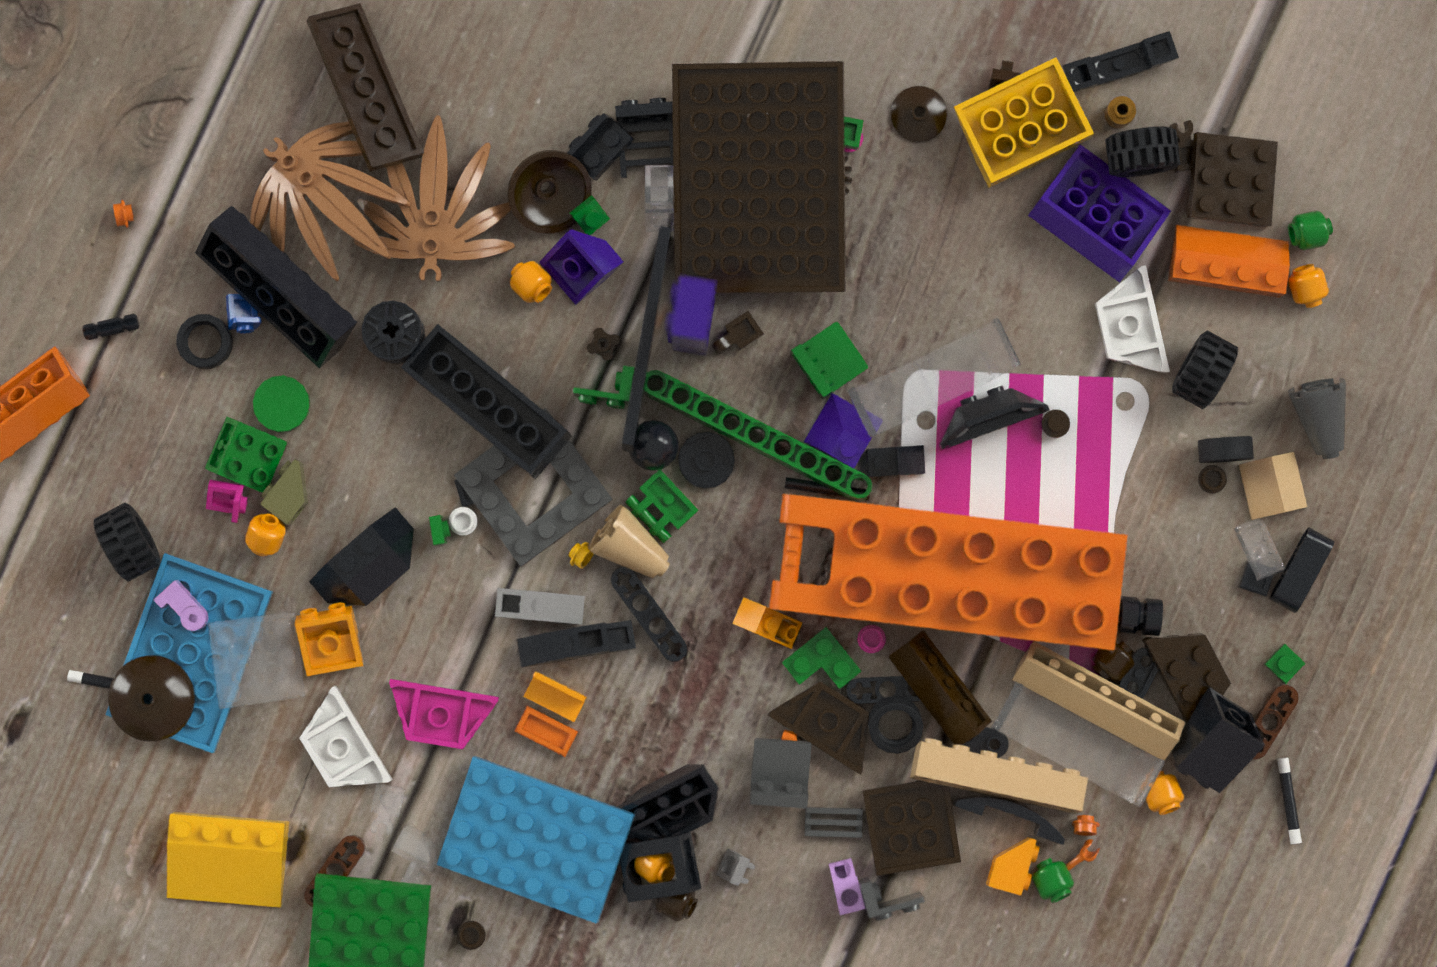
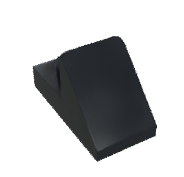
(896, 461)

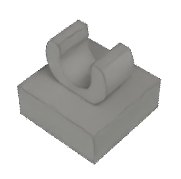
(733, 867)

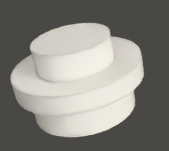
(463, 521)

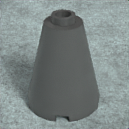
(1322, 414)

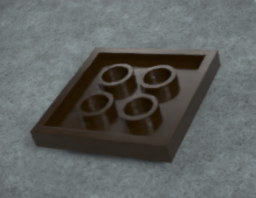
(1232, 179)
(911, 827)

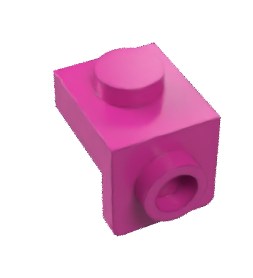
(226, 498)

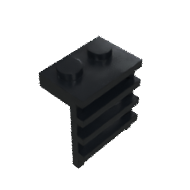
(644, 118)

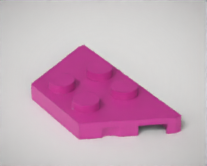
(440, 713)

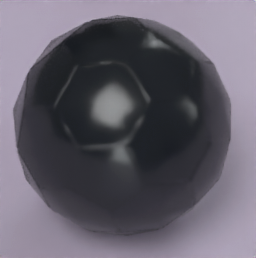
(654, 445)

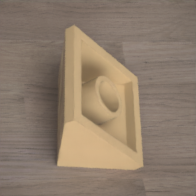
(1272, 485)

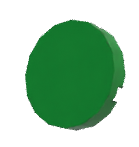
(281, 403)

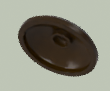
(548, 209)
(171, 694)

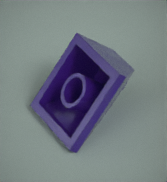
(580, 263)
(839, 432)

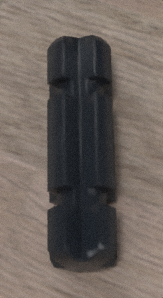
(110, 326)

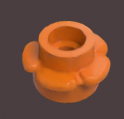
(123, 214)
(1085, 825)

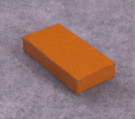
(546, 731)

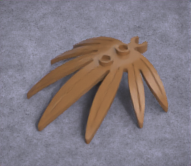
(302, 174)
(432, 228)

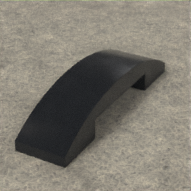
(1121, 62)
(977, 805)

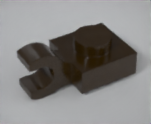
(740, 331)

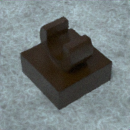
(1002, 75)

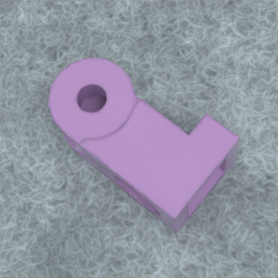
(191, 612)
(846, 887)

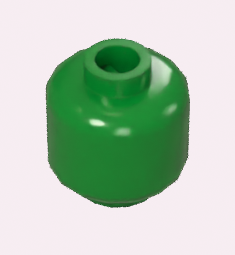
(1310, 230)
(1053, 880)

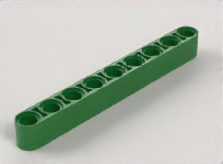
(765, 447)

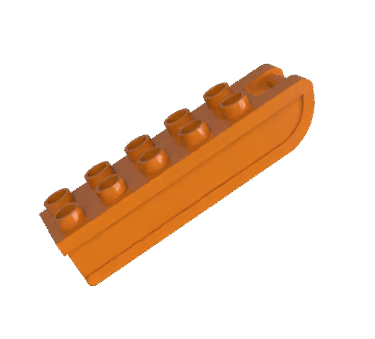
(956, 572)

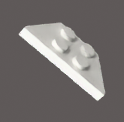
(1132, 325)
(341, 746)

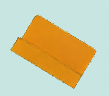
(555, 696)

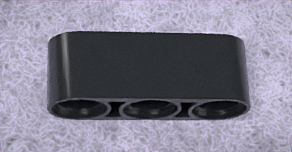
(1302, 570)

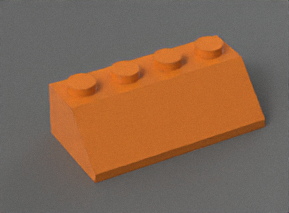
(1229, 261)
(37, 400)

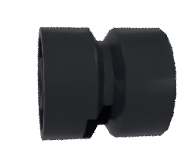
(1141, 616)

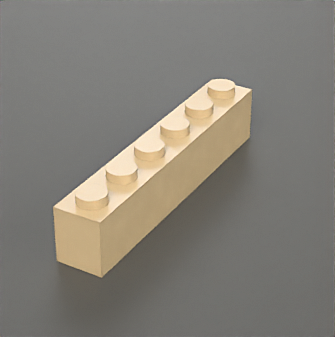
(1098, 701)
(999, 777)

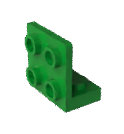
(829, 360)
(623, 384)
(245, 455)

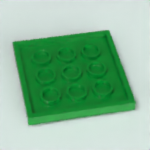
(368, 923)

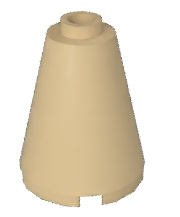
(629, 544)

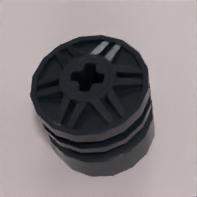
(407, 339)

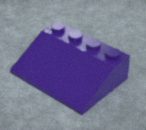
(1099, 213)

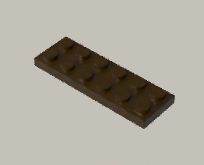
(365, 87)

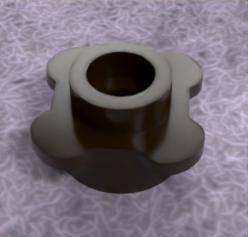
(610, 340)

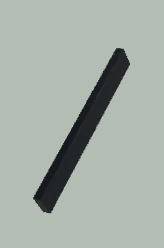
(646, 339)

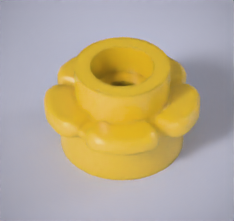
(580, 555)

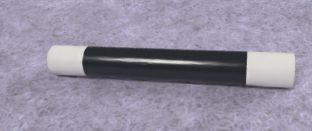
(89, 679)
(1289, 800)

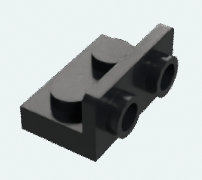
(600, 145)

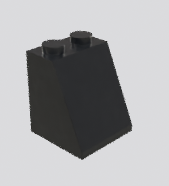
(1217, 742)

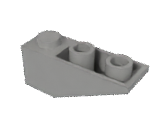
(539, 606)

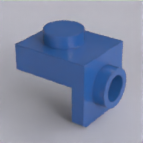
(241, 315)

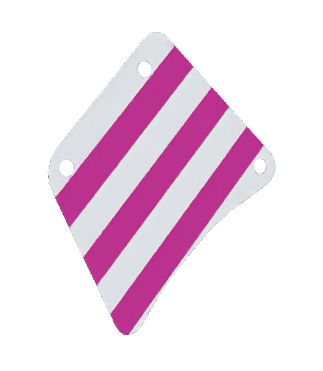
(1029, 475)

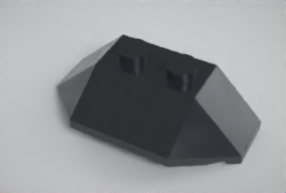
(989, 414)
(368, 562)
(673, 804)

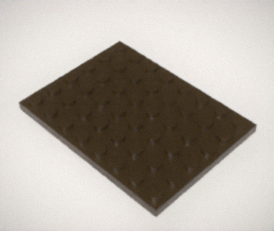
(760, 175)

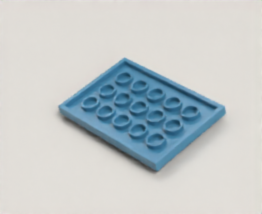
(164, 635)
(535, 839)

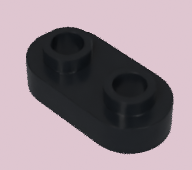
(1140, 675)
(981, 742)

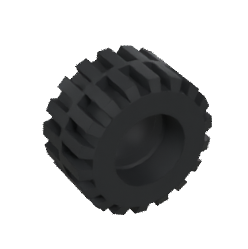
(1142, 151)
(1205, 369)
(126, 542)

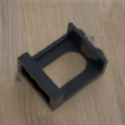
(684, 864)

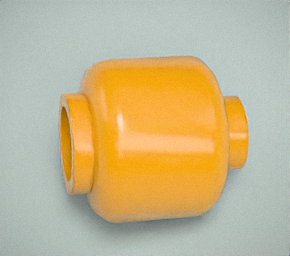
(530, 282)
(1308, 285)
(265, 534)
(1165, 794)
(655, 867)

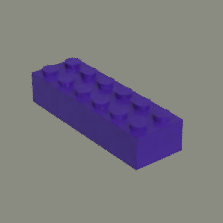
(691, 315)

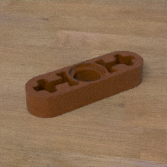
(1281, 720)
(341, 849)

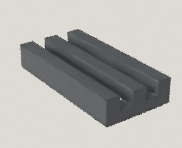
(832, 833)

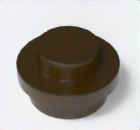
(1055, 423)
(1212, 479)
(471, 935)

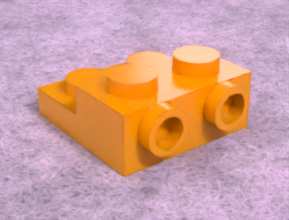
(328, 639)

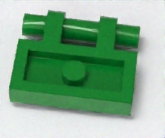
(667, 499)

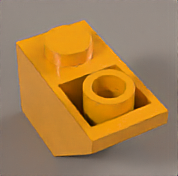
(767, 623)
(1011, 867)

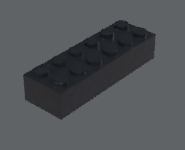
(275, 286)
(486, 401)

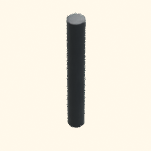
(812, 486)

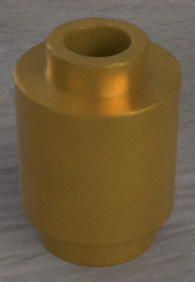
(1115, 119)

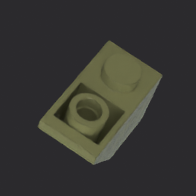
(288, 495)

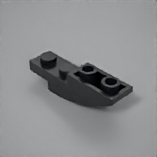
(576, 643)

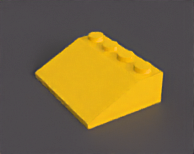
(1023, 122)
(226, 859)

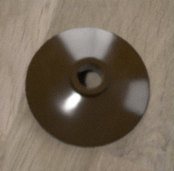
(918, 128)

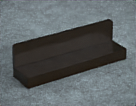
(940, 689)

